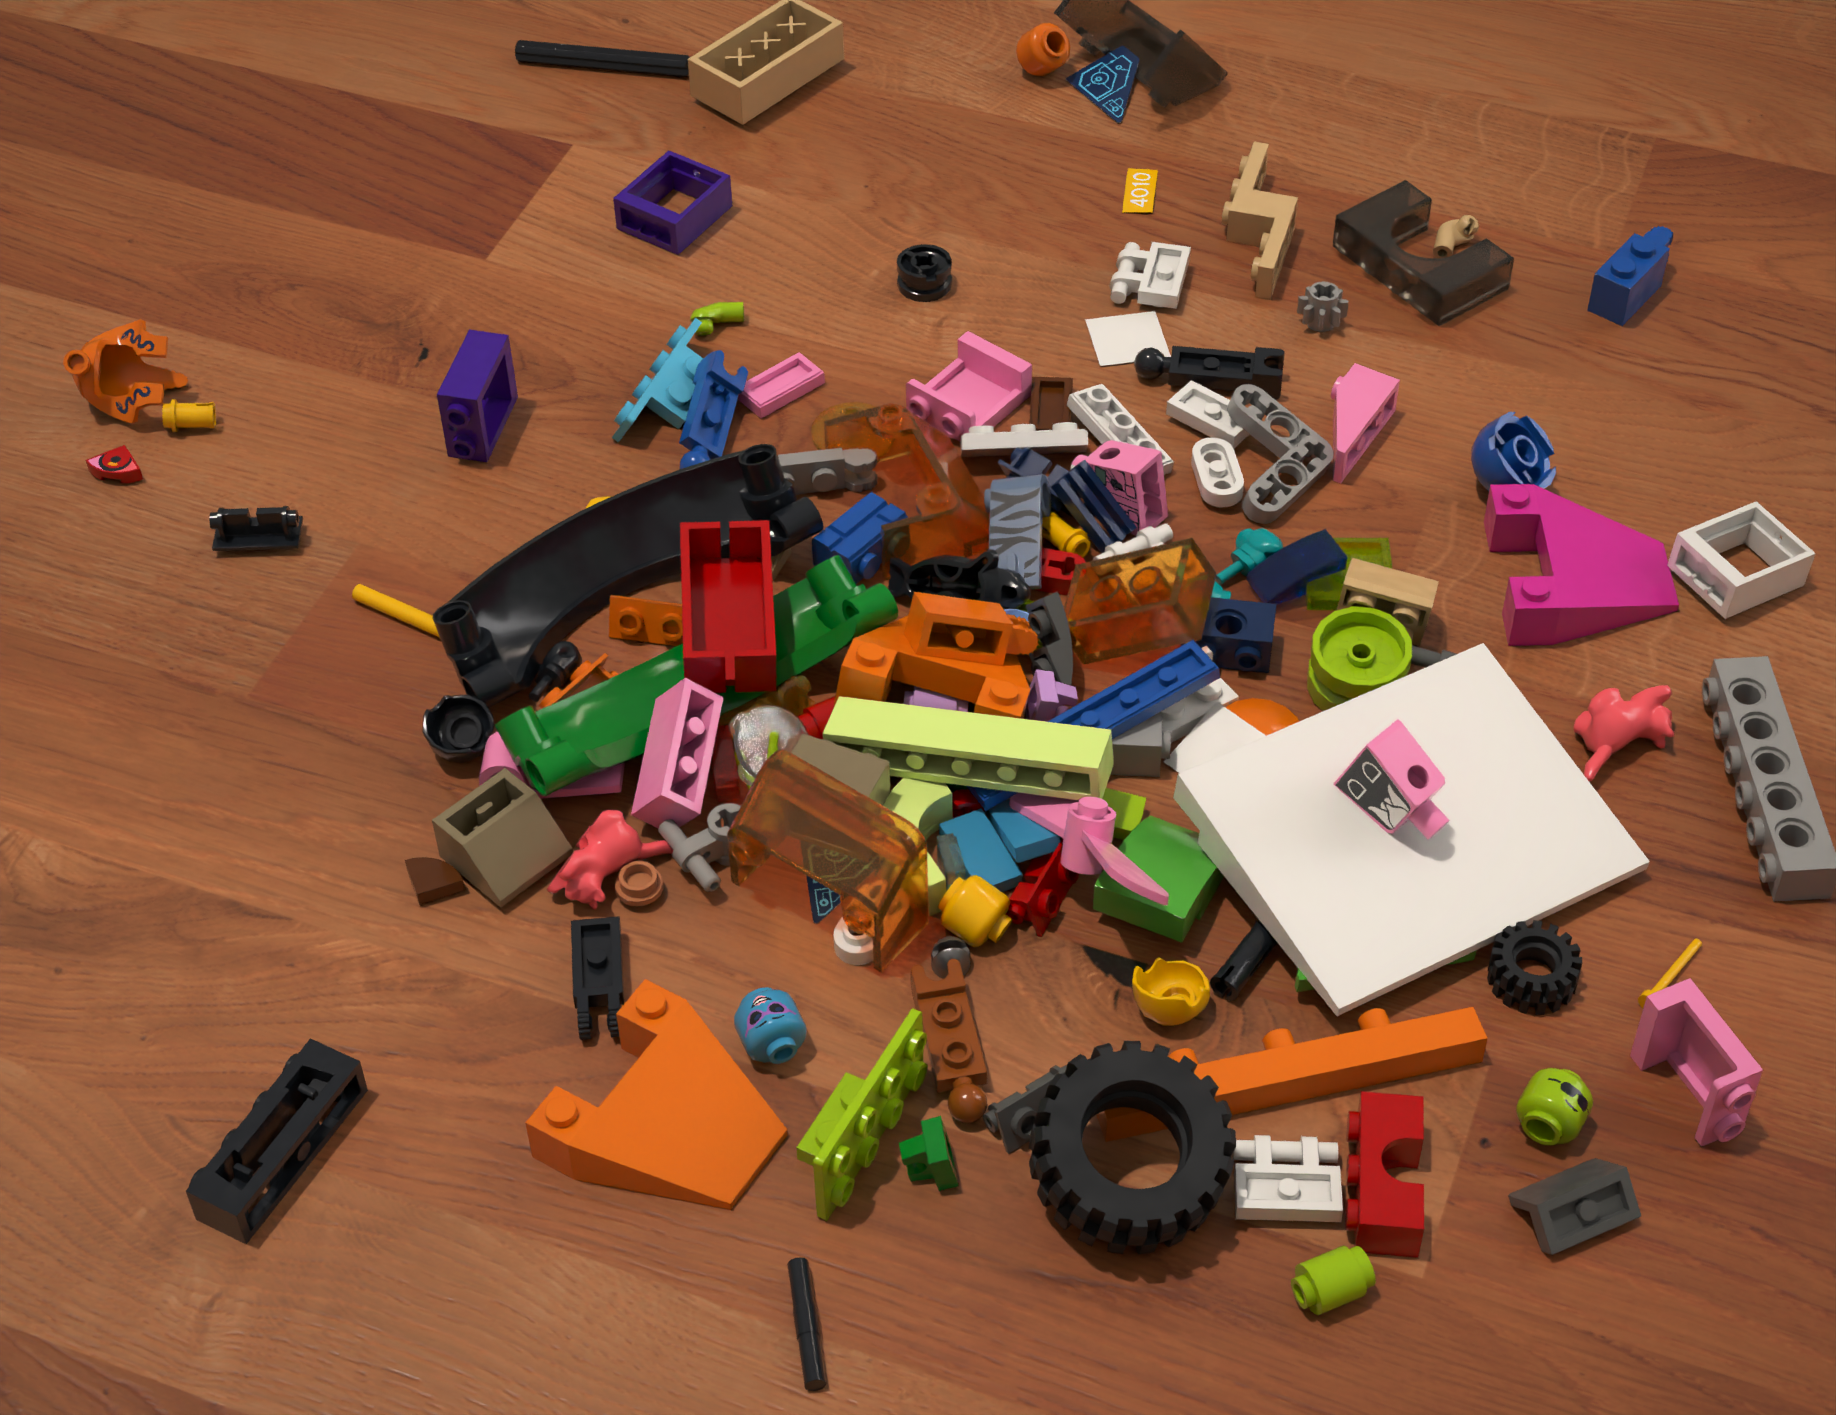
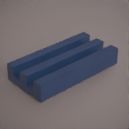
(1097, 503)

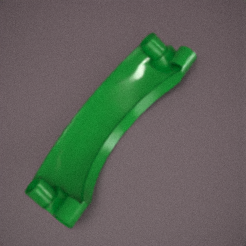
(614, 717)

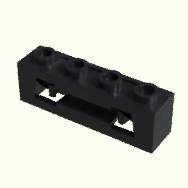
(279, 1137)

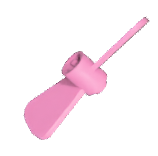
(1088, 837)

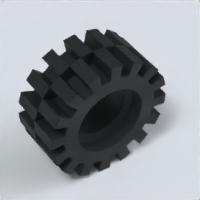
(1529, 988)

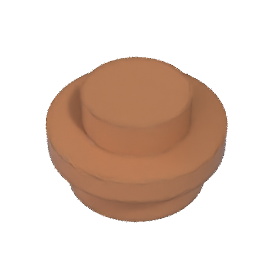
(638, 884)

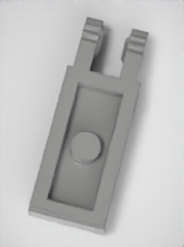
(830, 470)

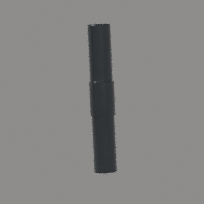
(806, 1324)

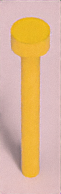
(1672, 971)

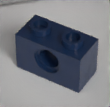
(1239, 634)

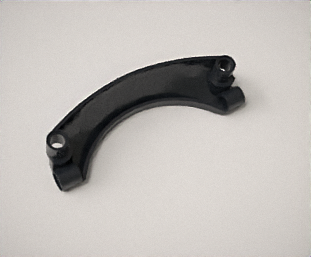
(550, 585)

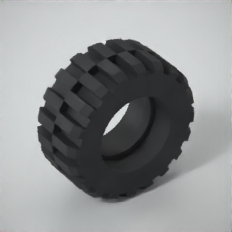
(1144, 1083)

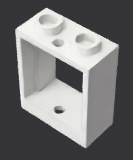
(1721, 585)

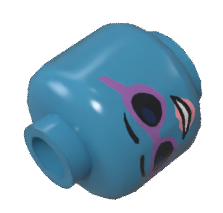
(770, 1025)

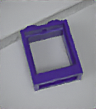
(641, 216)
(477, 395)

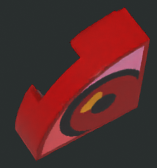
(115, 465)

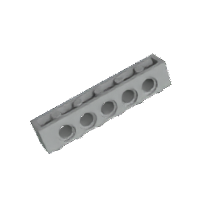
(1770, 779)

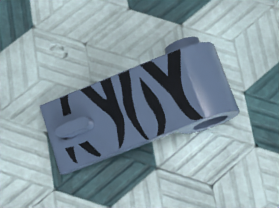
(1016, 523)

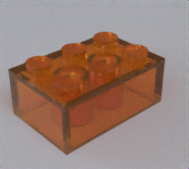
(1139, 601)

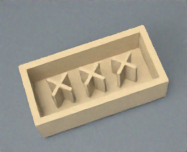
(766, 59)

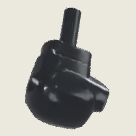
(556, 668)

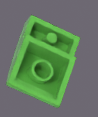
(1175, 863)

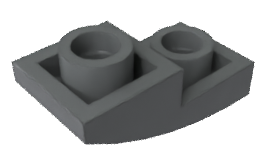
(1052, 627)

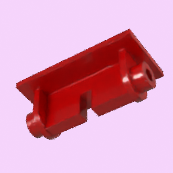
(1041, 900)

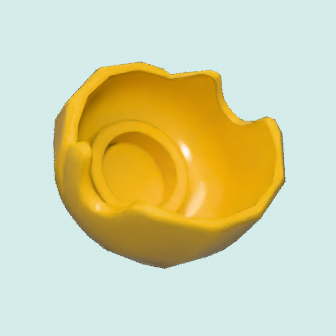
(1171, 991)

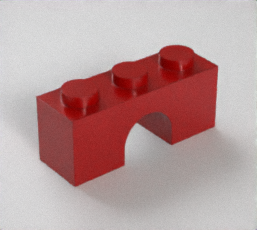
(1385, 1210)

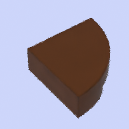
(433, 879)

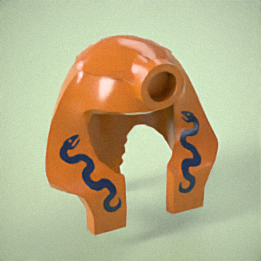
(113, 373)

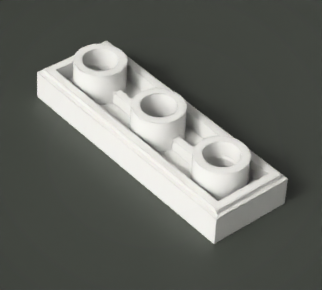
(1111, 421)
(1062, 438)

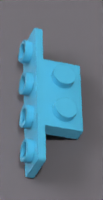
(670, 388)

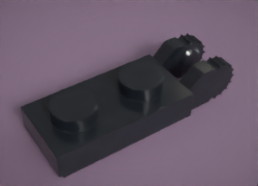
(597, 971)

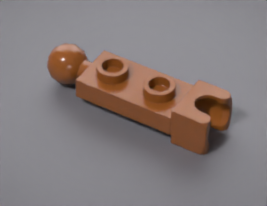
(952, 1040)

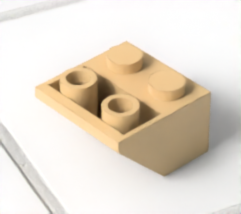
(1399, 593)

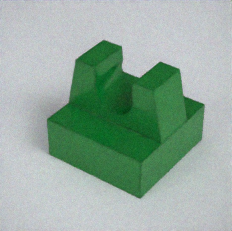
(930, 1155)

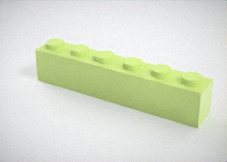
(976, 748)

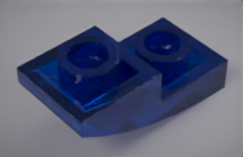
(1288, 570)

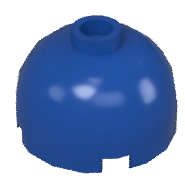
(1512, 453)

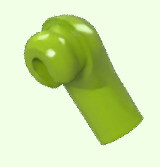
(717, 313)

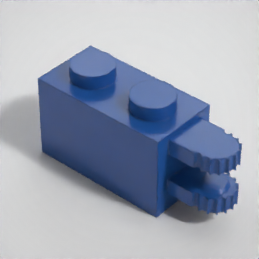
(1630, 276)

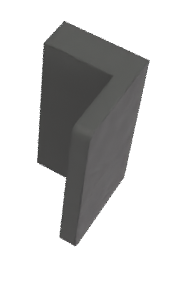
(1578, 1203)

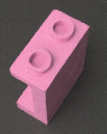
(973, 389)
(1705, 1054)

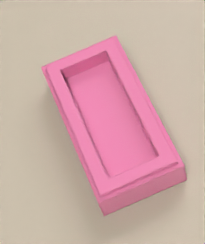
(781, 385)

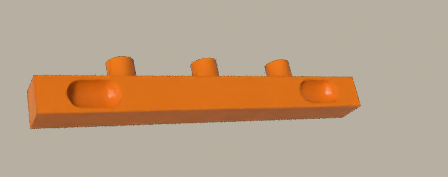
(1325, 1065)

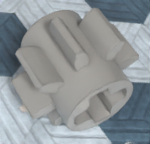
(1322, 306)

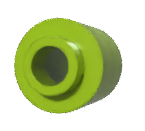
(1333, 1279)

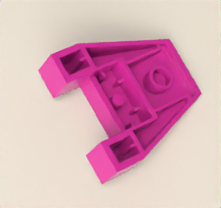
(1591, 568)

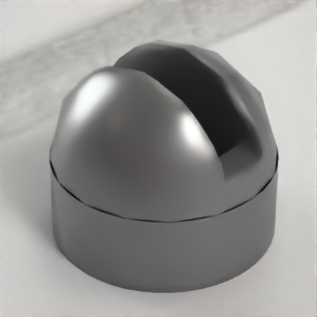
(947, 949)

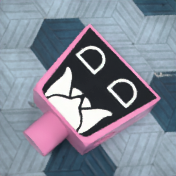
(1395, 782)

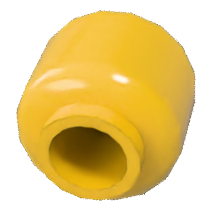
(975, 911)

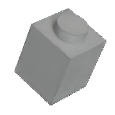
(1141, 749)

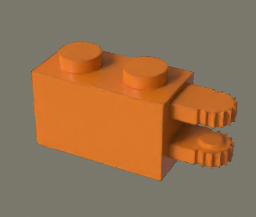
(966, 630)

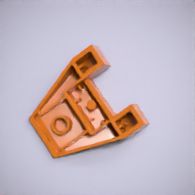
(887, 656)
(674, 1123)

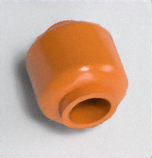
(1043, 49)

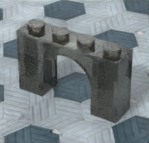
(1434, 287)

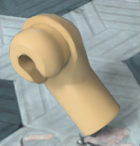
(1454, 234)

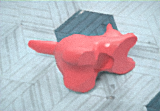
(1616, 722)
(602, 852)

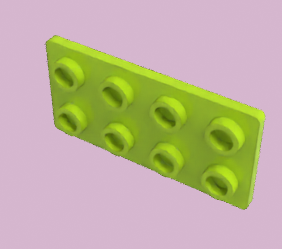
(858, 1114)

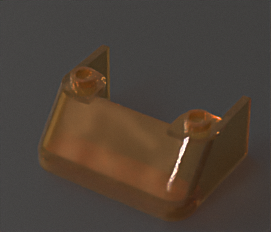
(951, 504)
(840, 842)

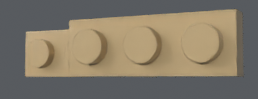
(1260, 219)

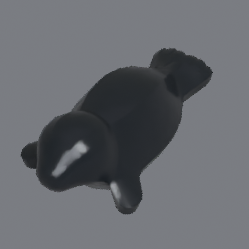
(960, 578)

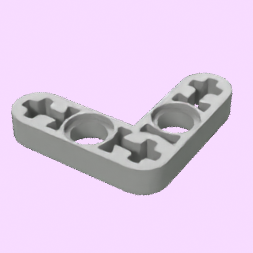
(1290, 450)

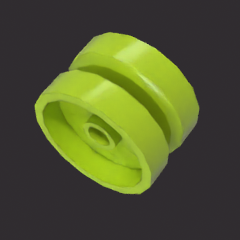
(1355, 654)

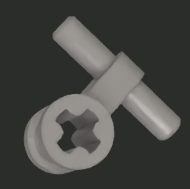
(699, 850)

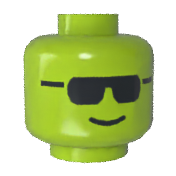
(1554, 1106)

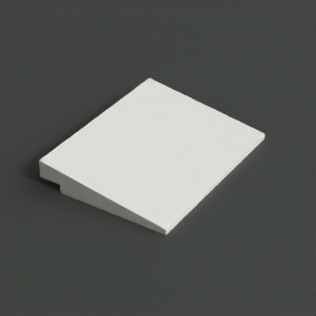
(1385, 907)

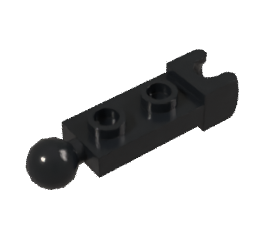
(1215, 367)

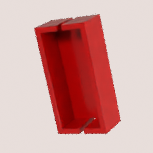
(728, 607)

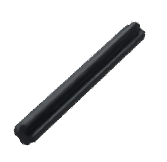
(602, 58)

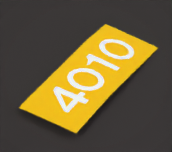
(1139, 191)

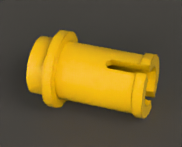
(188, 415)
(1064, 536)

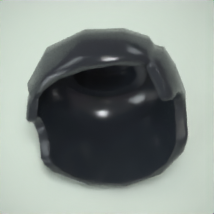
(458, 727)

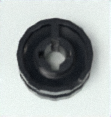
(924, 273)

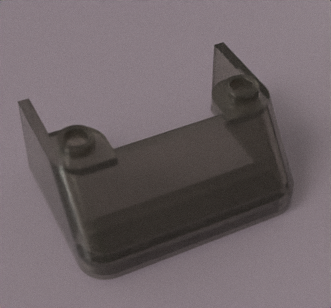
(1168, 62)

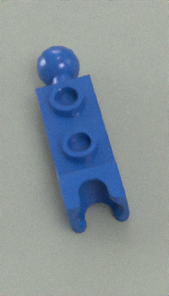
(710, 409)

